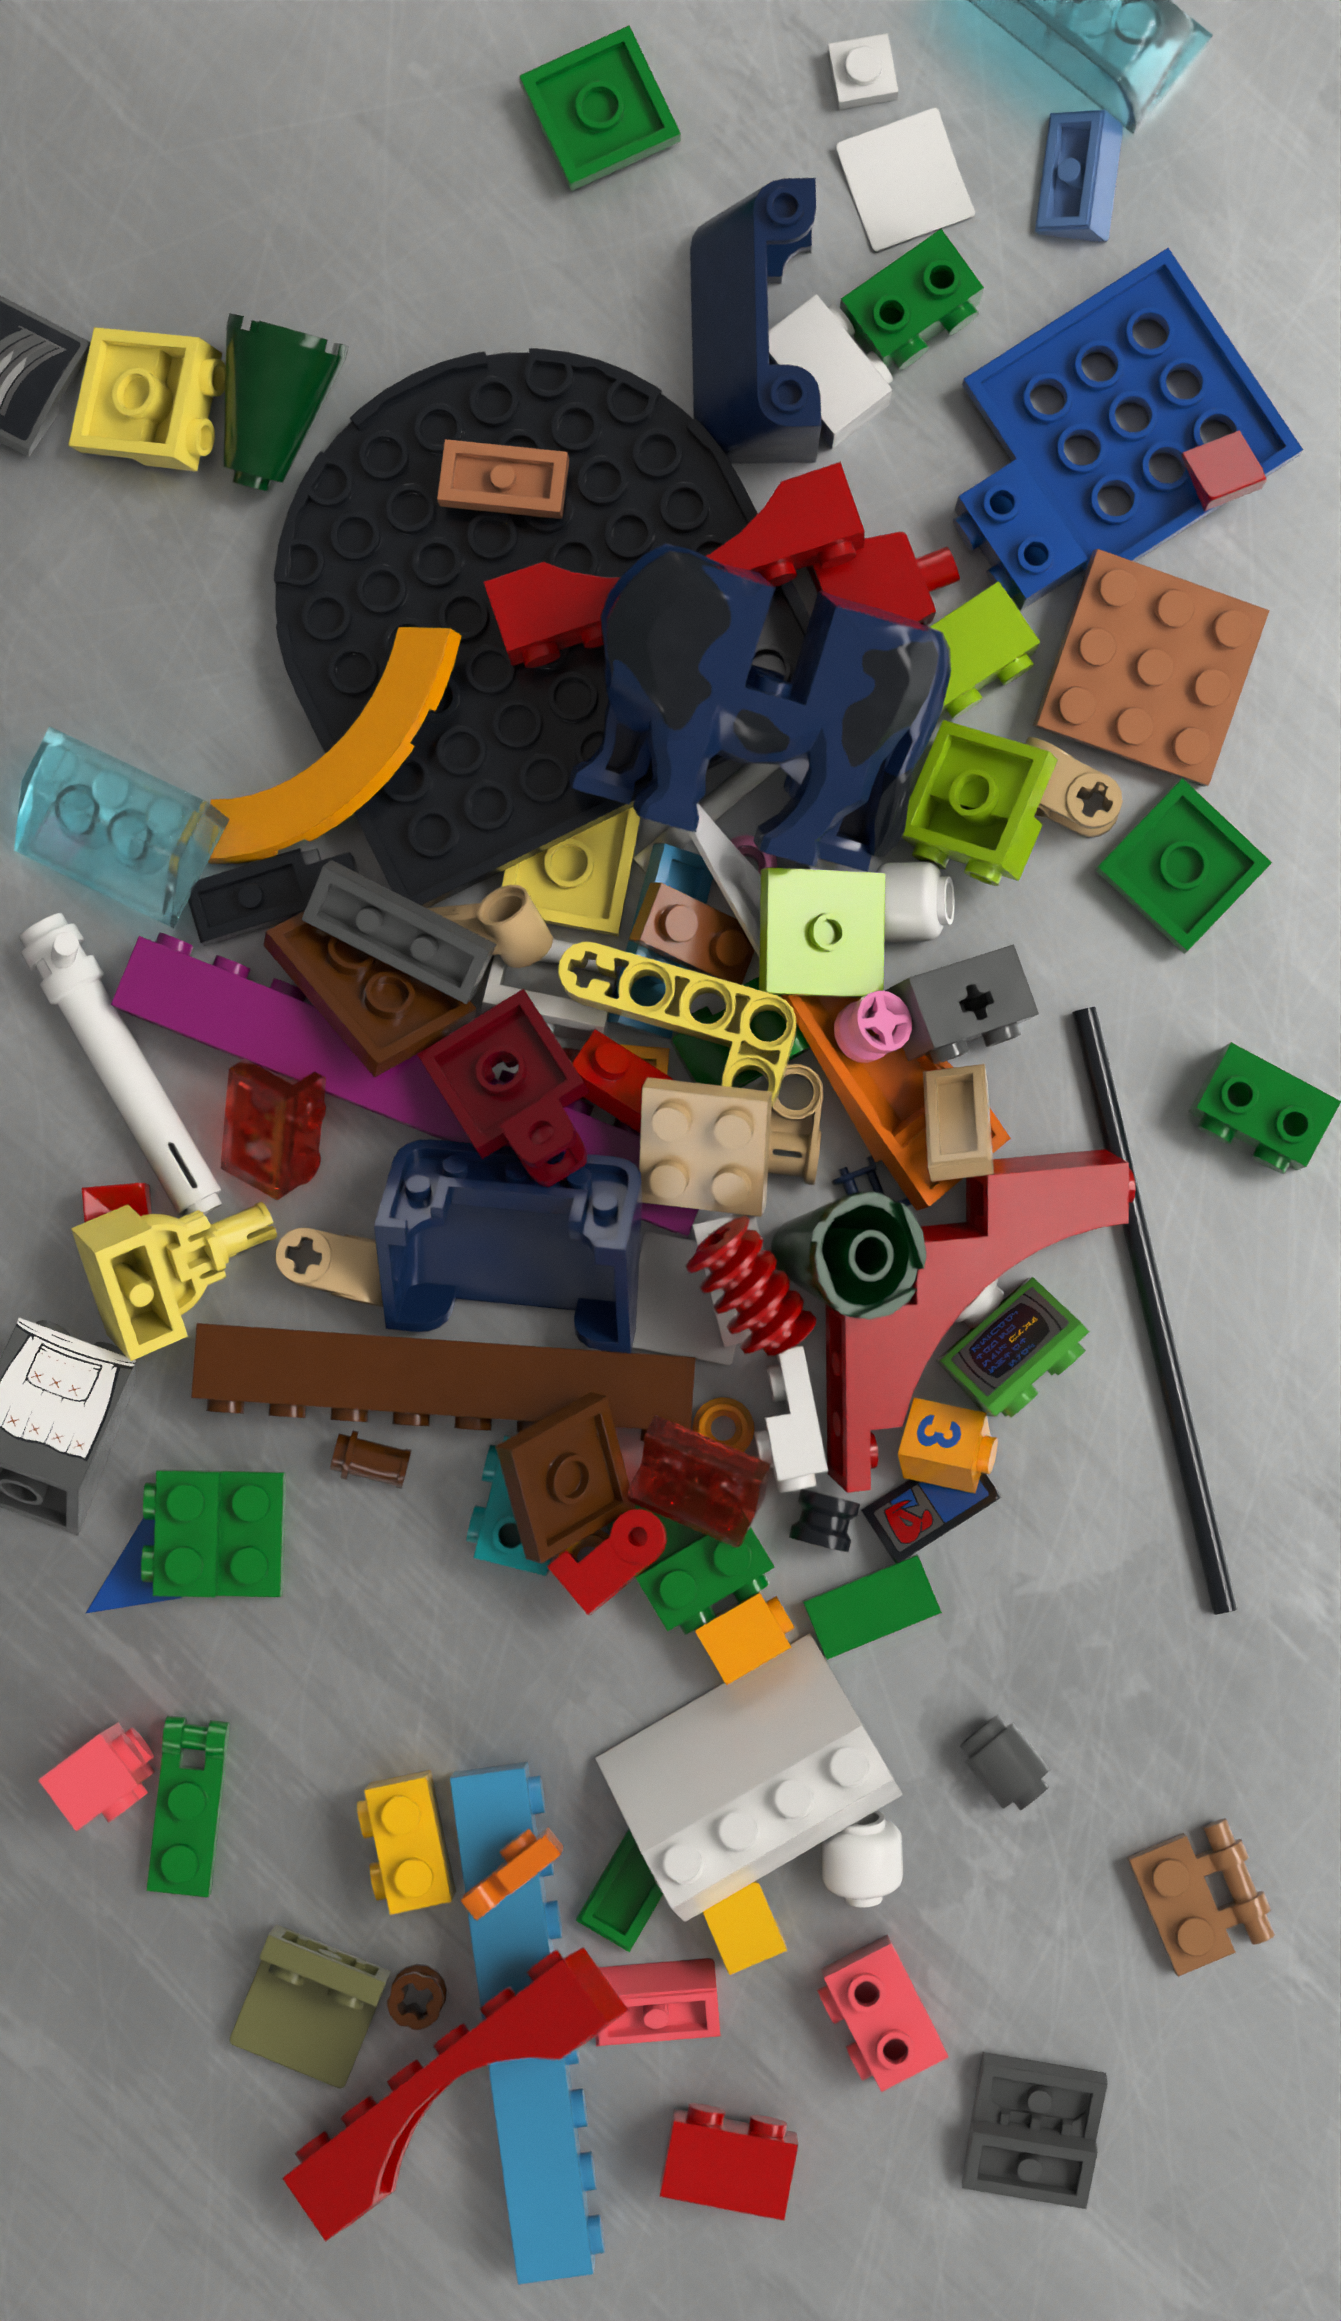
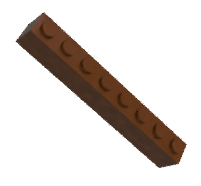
(431, 1378)

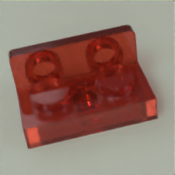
(272, 1128)
(699, 1482)

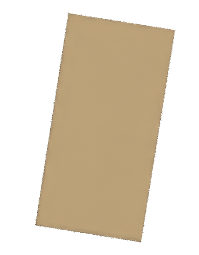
(958, 1122)

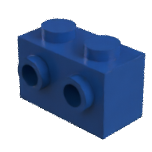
(1018, 534)

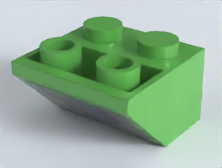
(1013, 1349)

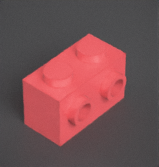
(101, 1776)
(883, 2014)

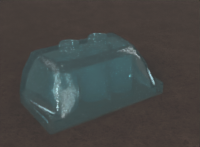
(1109, 50)

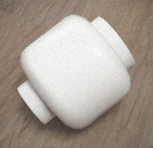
(916, 901)
(863, 1861)

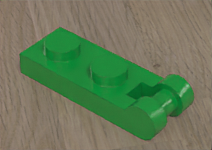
(188, 1809)

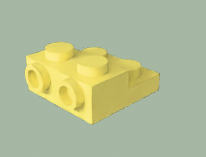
(148, 398)

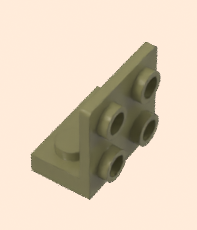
(309, 2006)

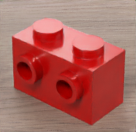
(729, 2161)

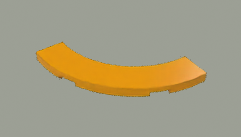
(354, 765)

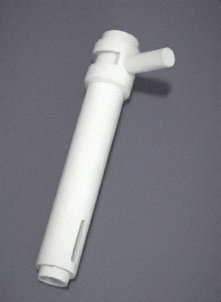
(76, 987)

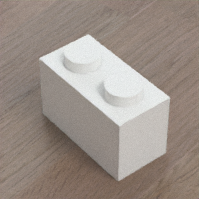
(850, 383)

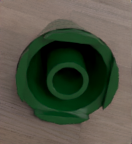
(272, 397)
(854, 1254)

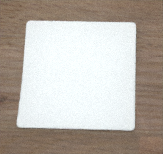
(905, 179)
(671, 1307)

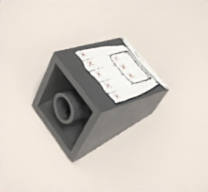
(58, 1420)

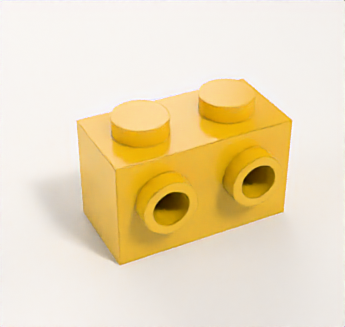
(408, 1841)

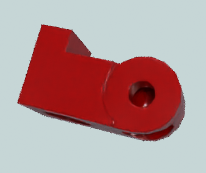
(633, 1546)

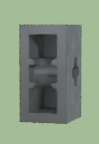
(987, 986)

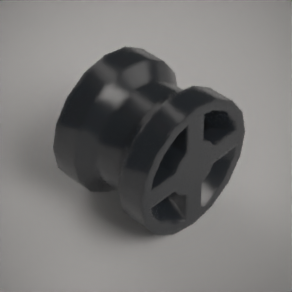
(824, 1520)

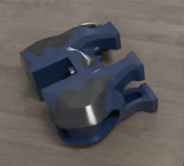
(685, 689)

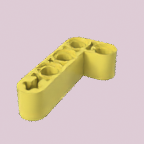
(674, 1009)

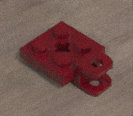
(529, 1107)

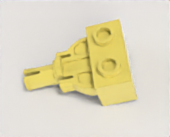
(158, 1267)

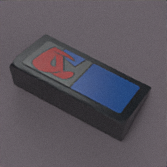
(923, 1512)

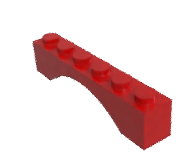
(801, 525)
(362, 2164)

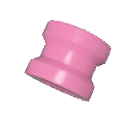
(876, 1011)

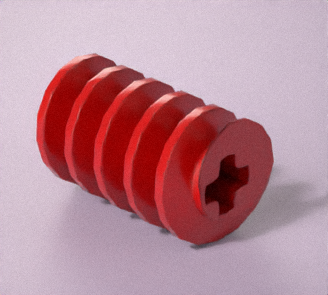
(751, 1288)

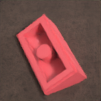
(663, 2002)

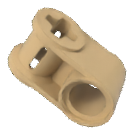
(1074, 781)
(797, 1131)
(346, 1269)

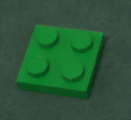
(600, 108)
(1183, 866)

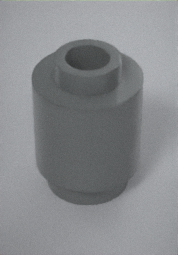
(1006, 1763)

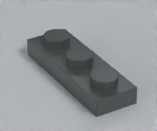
(398, 931)

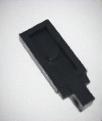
(257, 894)

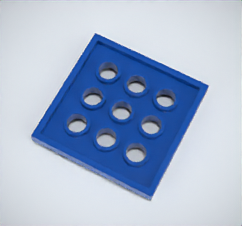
(1105, 325)

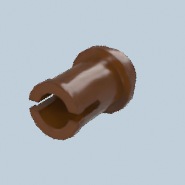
(370, 1460)

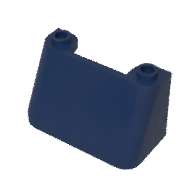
(740, 399)
(497, 1236)

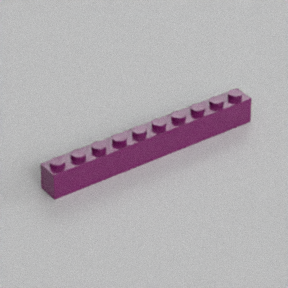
(293, 1040)

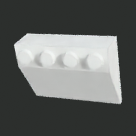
(746, 1778)

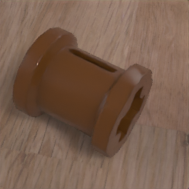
(412, 2015)

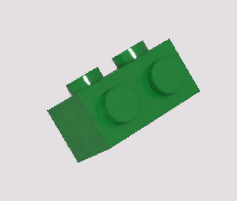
(913, 302)
(1263, 1109)

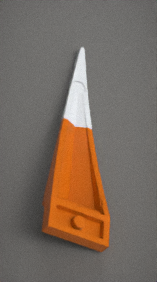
(879, 1095)

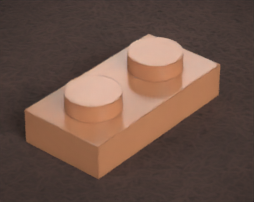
(503, 479)

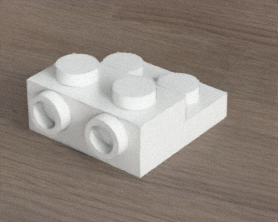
(792, 1438)

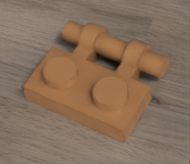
(1183, 1905)

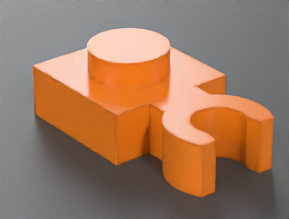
(523, 1860)

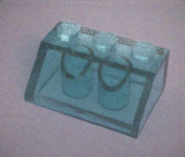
(114, 827)

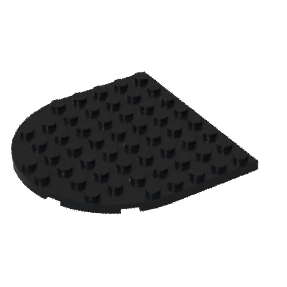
(380, 554)

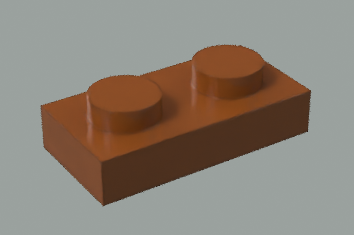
(692, 934)

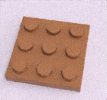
(1151, 667)

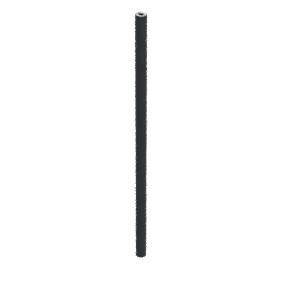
(1157, 1322)

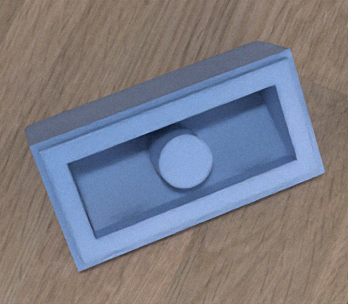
(1079, 175)

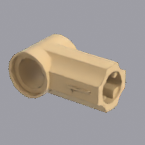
(508, 920)

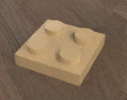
(705, 1146)

